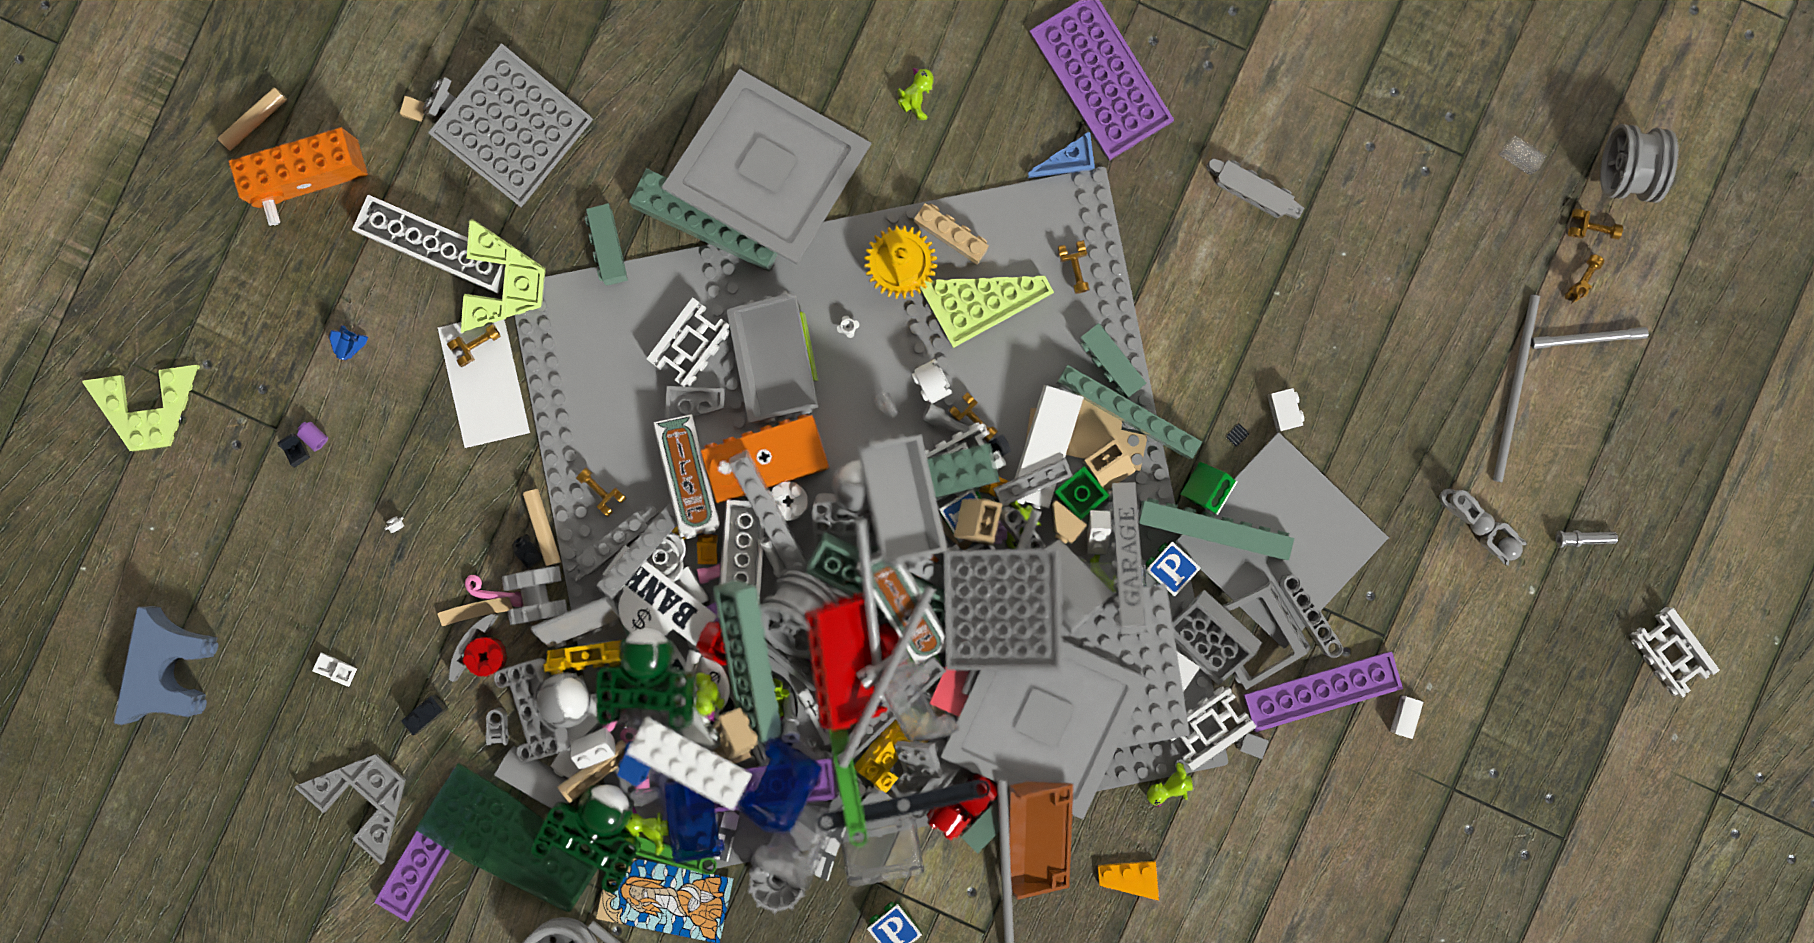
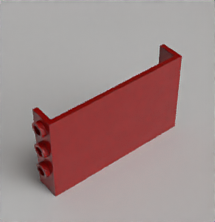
(837, 653)

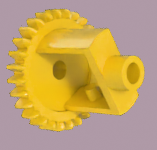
(900, 262)

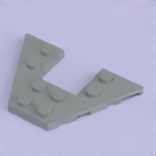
(374, 781)

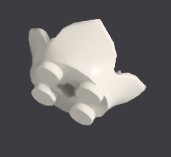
(674, 550)

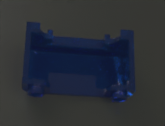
(782, 788)
(691, 823)

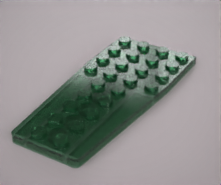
(497, 835)

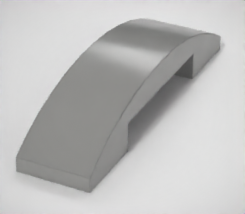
(457, 665)

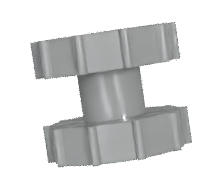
(534, 595)
(772, 892)

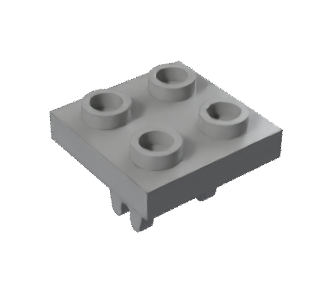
(440, 98)
(919, 759)

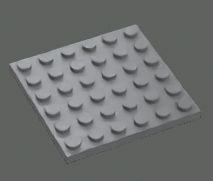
(511, 125)
(1003, 610)

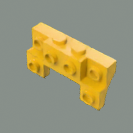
(583, 655)
(881, 757)

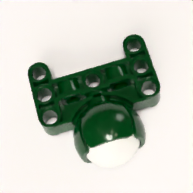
(645, 666)
(597, 823)

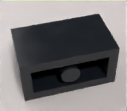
(424, 714)

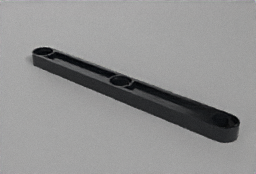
(917, 801)

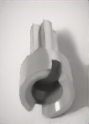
(936, 416)
(871, 675)

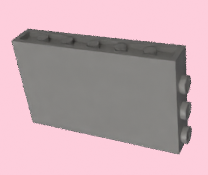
(772, 358)
(902, 499)

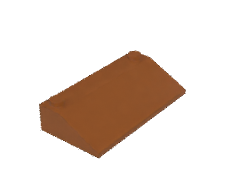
(1040, 837)

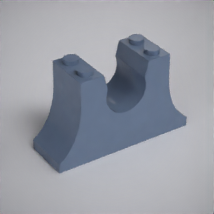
(150, 665)

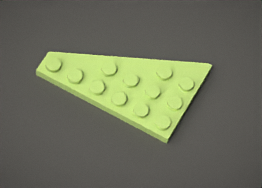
(976, 305)

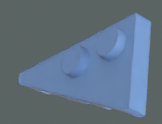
(1073, 158)

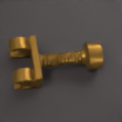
(1615, 230)
(1080, 286)
(1582, 287)
(491, 333)
(971, 415)
(585, 477)

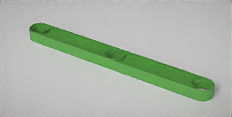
(848, 788)
(647, 850)

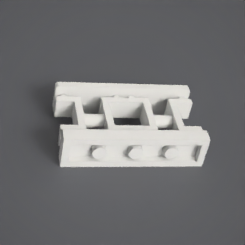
(675, 333)
(953, 446)
(1687, 645)
(1218, 741)

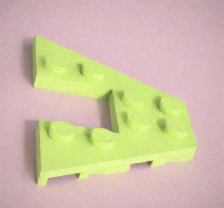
(522, 280)
(149, 427)

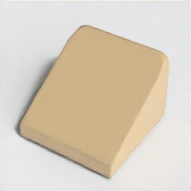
(412, 109)

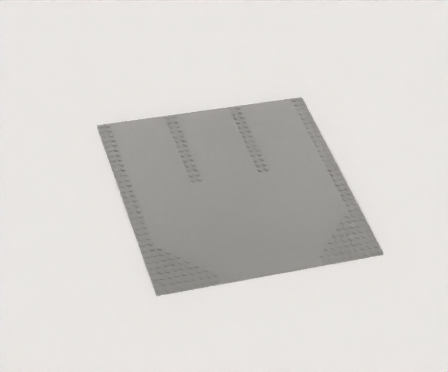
(601, 396)

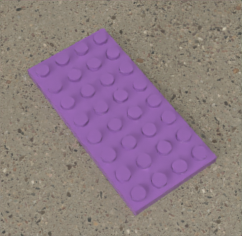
(1101, 76)

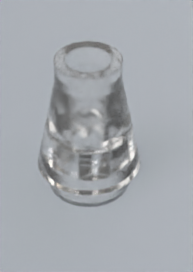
(885, 402)
(646, 795)

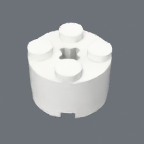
(932, 381)
(796, 493)

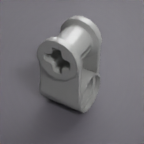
(497, 731)

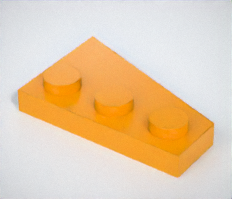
(1131, 877)

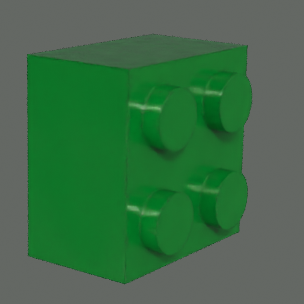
(1081, 493)

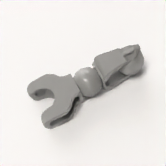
(1484, 525)

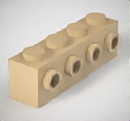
(950, 233)

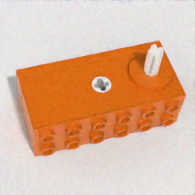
(297, 169)
(793, 452)

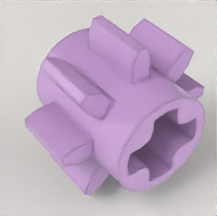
(1001, 533)

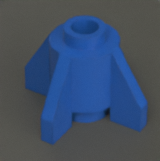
(346, 343)

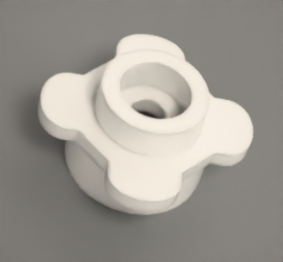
(848, 331)
(394, 524)

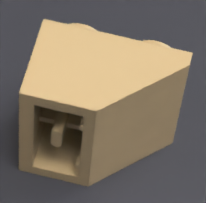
(1109, 464)
(978, 521)

